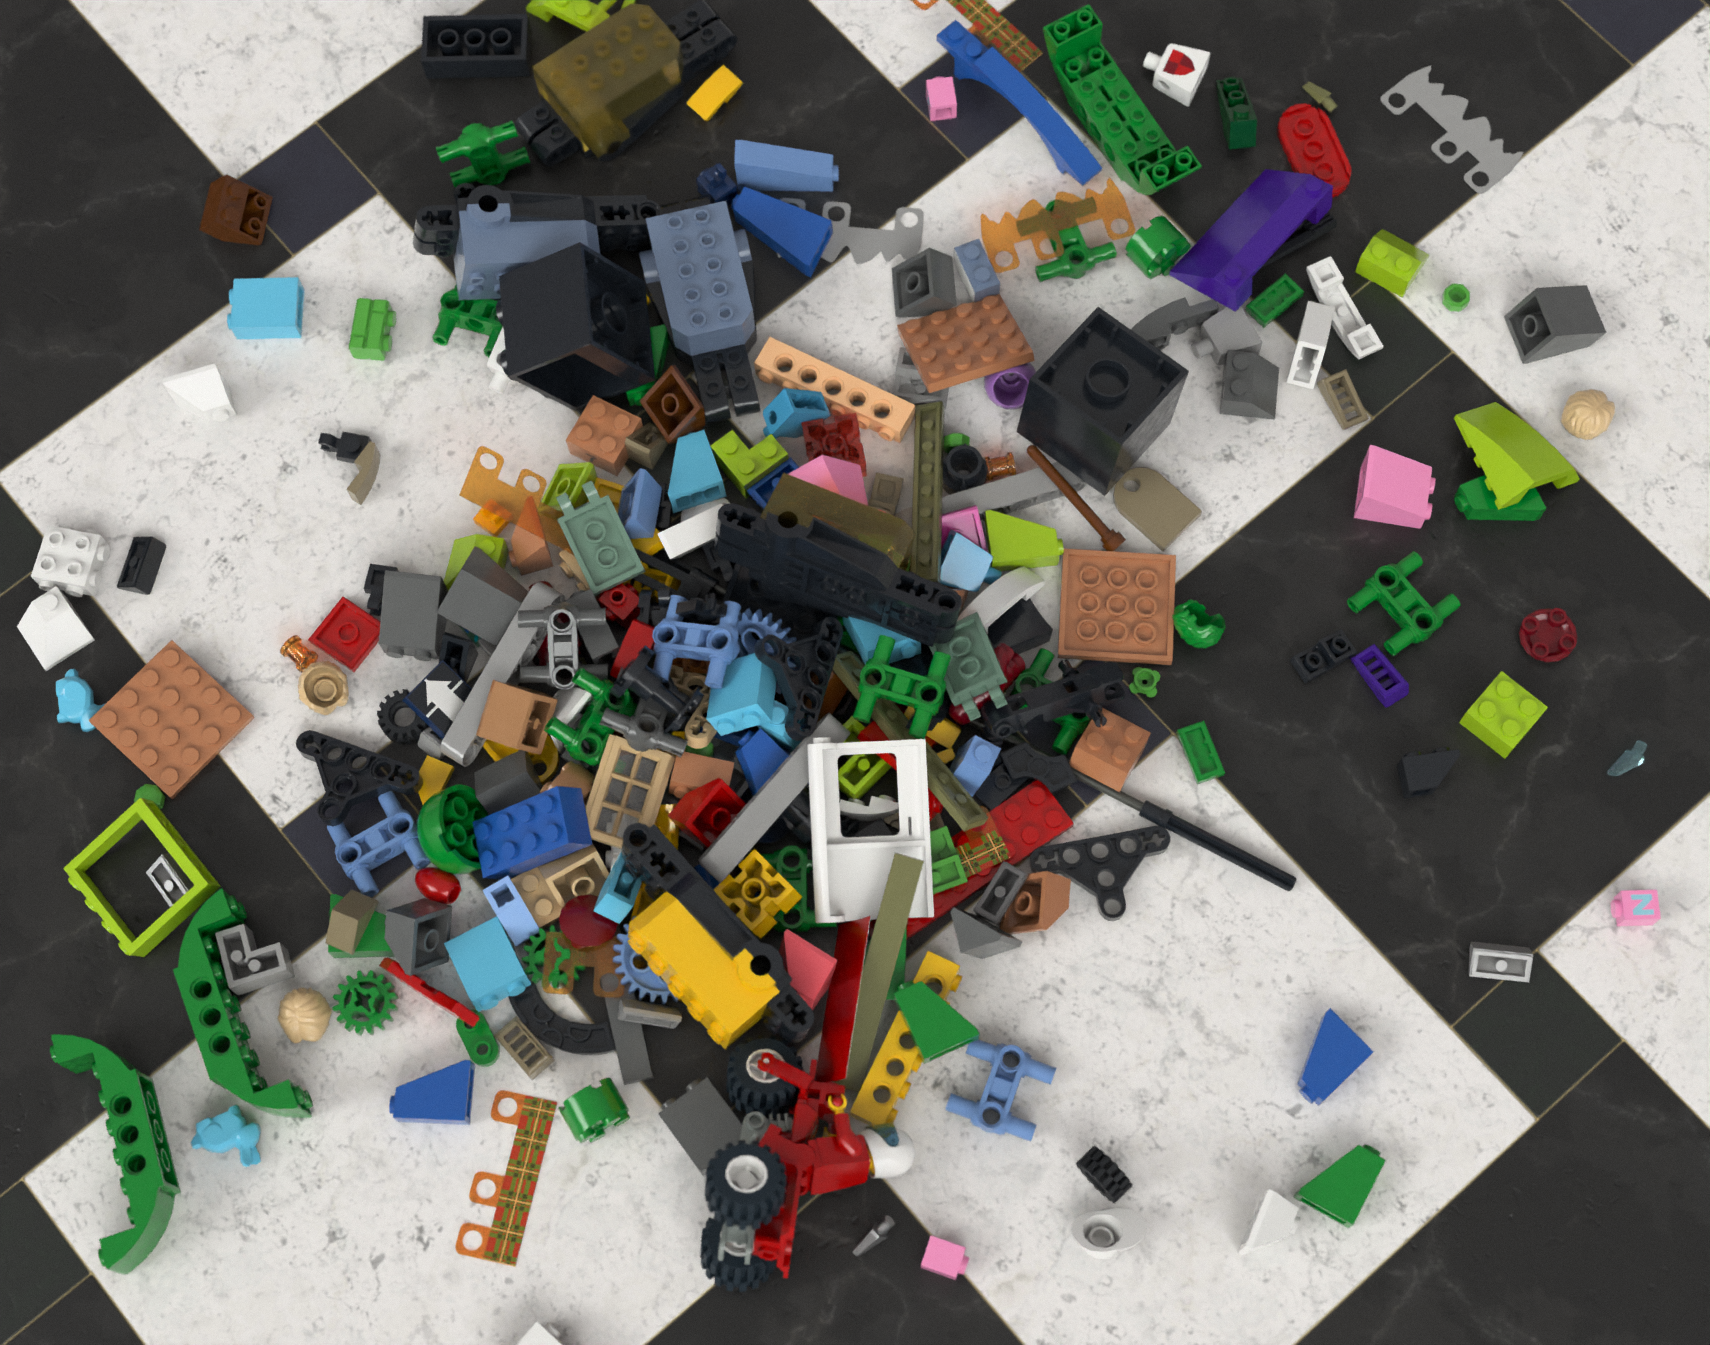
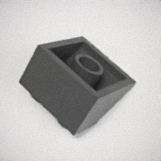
(924, 284)
(1249, 386)
(418, 934)

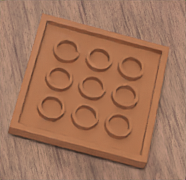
(965, 343)
(1117, 606)
(171, 719)

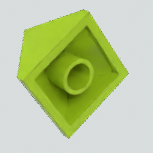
(569, 480)

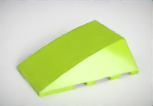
(1512, 453)

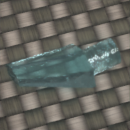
(1629, 759)

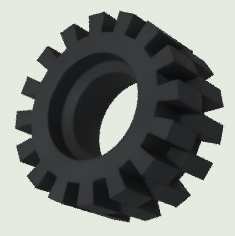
(387, 722)
(1104, 1174)

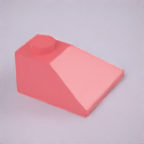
(808, 967)

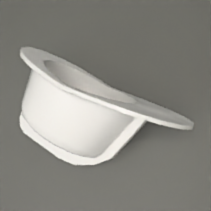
(1108, 1231)

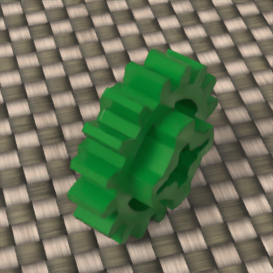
(536, 958)
(375, 997)

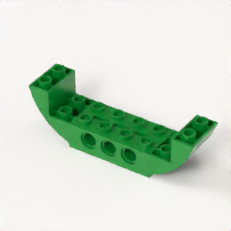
(1111, 106)
(216, 1017)
(140, 1148)

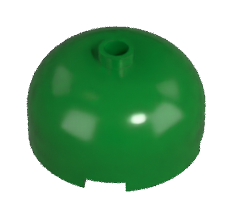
(446, 826)

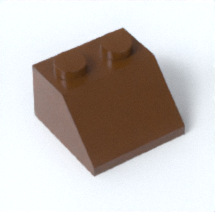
(674, 406)

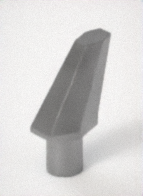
(874, 1235)

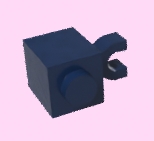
(716, 185)

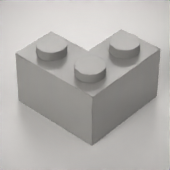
(251, 967)

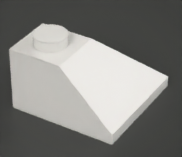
(202, 393)
(53, 628)
(570, 709)
(1270, 1222)

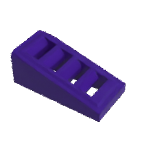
(1390, 690)

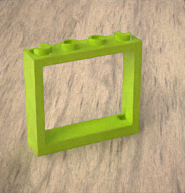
(202, 879)

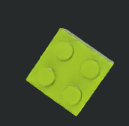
(1503, 714)

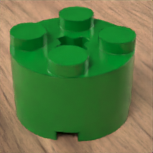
(1157, 247)
(594, 1110)

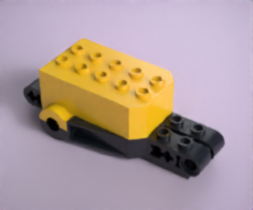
(706, 948)

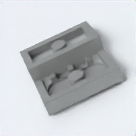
(910, 386)

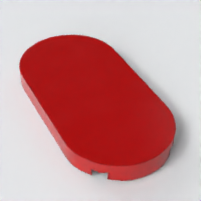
(1314, 146)

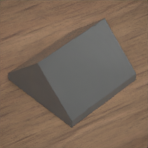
(507, 782)
(979, 937)

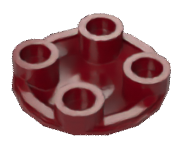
(1548, 634)
(584, 925)

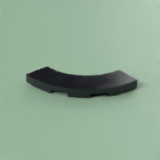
(559, 1032)

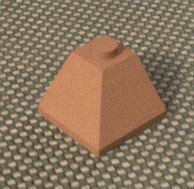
(529, 552)
(1037, 904)

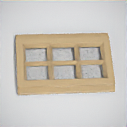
(626, 790)

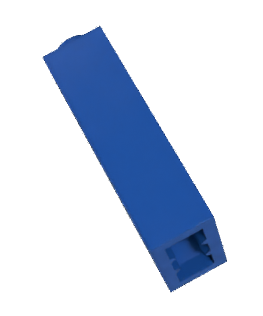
(784, 228)

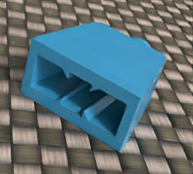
(791, 408)
(965, 564)

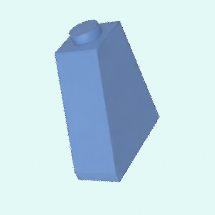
(974, 763)

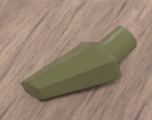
(1320, 95)

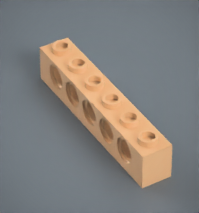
(827, 377)

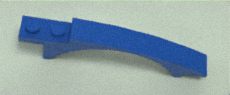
(988, 66)

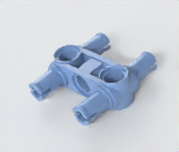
(697, 642)
(378, 844)
(1001, 1089)

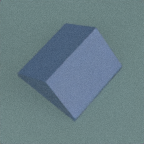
(640, 505)

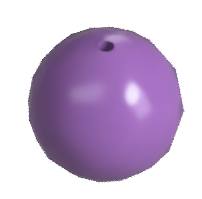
(1009, 390)

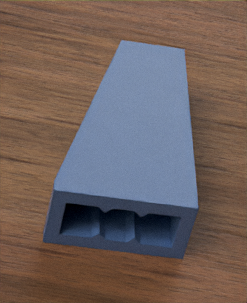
(783, 168)

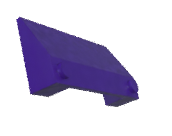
(1251, 233)

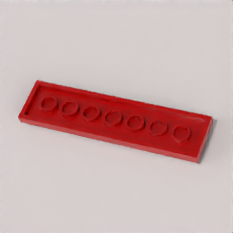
(1025, 823)

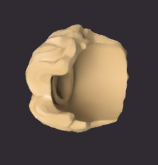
(1587, 414)
(323, 687)
(304, 1015)

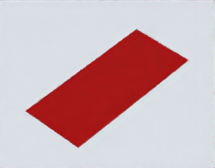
(842, 1001)

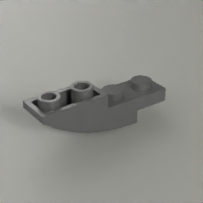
(1173, 319)

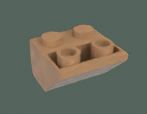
(516, 716)

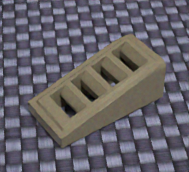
(1348, 388)
(538, 1065)

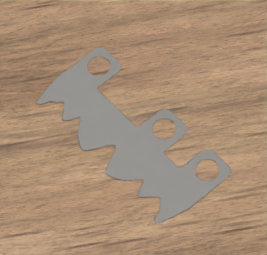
(1465, 134)
(868, 242)

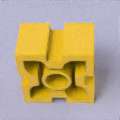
(755, 877)

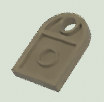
(1155, 507)

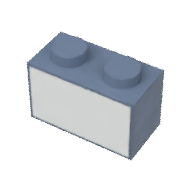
(976, 270)

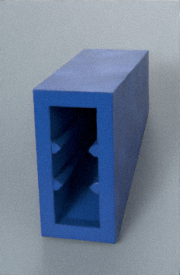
(759, 758)
(1331, 1058)
(437, 1097)

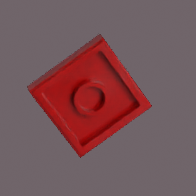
(347, 634)

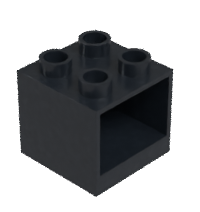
(575, 327)
(1101, 400)

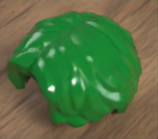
(1197, 626)

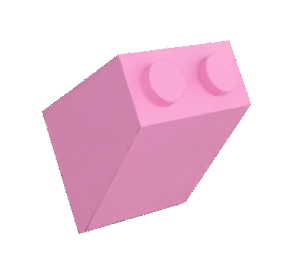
(834, 475)
(1393, 489)

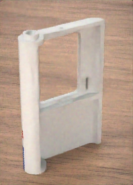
(855, 870)

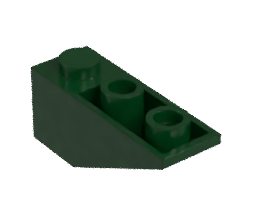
(1236, 113)

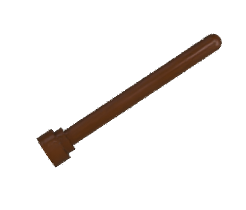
(1110, 539)

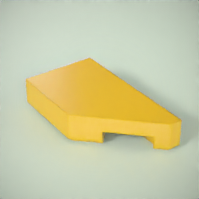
(435, 777)

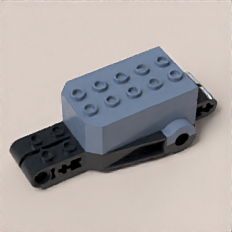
(509, 229)
(706, 298)

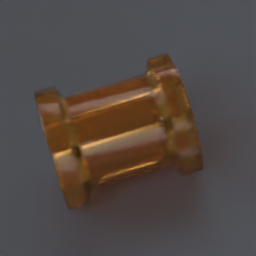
(1000, 466)
(298, 653)

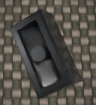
(142, 565)

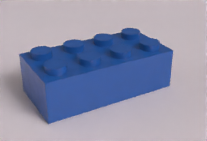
(532, 832)

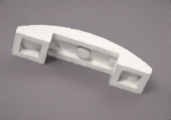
(1346, 319)
(1003, 595)

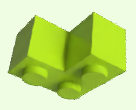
(747, 465)
(860, 770)

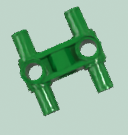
(479, 146)
(1074, 249)
(471, 315)
(1403, 603)
(1035, 677)
(902, 687)
(588, 727)
(797, 878)

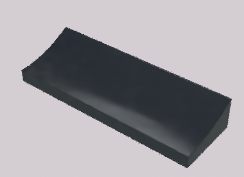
(1018, 627)

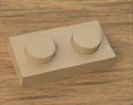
(571, 568)
(537, 897)

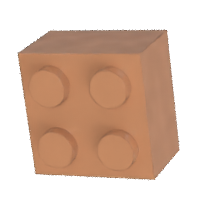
(601, 435)
(1110, 750)

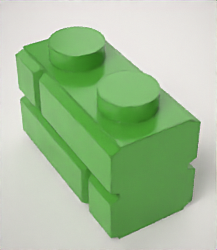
(371, 329)

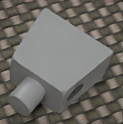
(1226, 332)

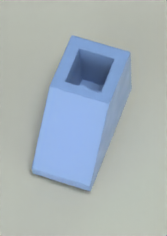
(511, 911)

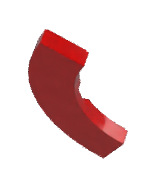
(437, 997)

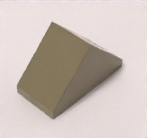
(646, 445)
(350, 921)

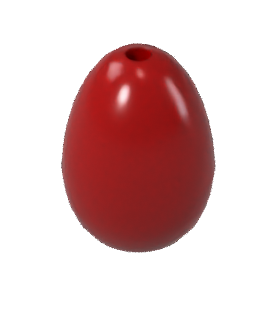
(437, 885)

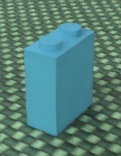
(266, 308)
(866, 635)
(744, 697)
(487, 964)

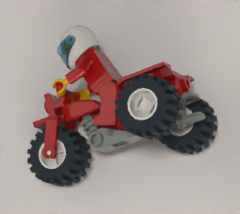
(760, 1179)

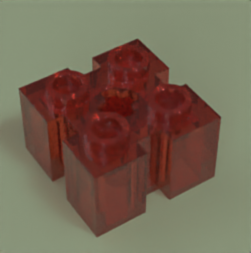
(841, 435)

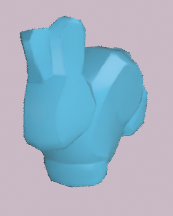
(76, 701)
(226, 1132)

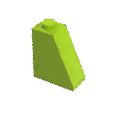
(1020, 542)

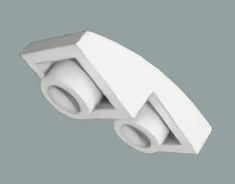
(878, 808)

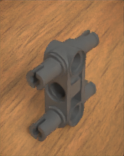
(561, 643)
(645, 727)

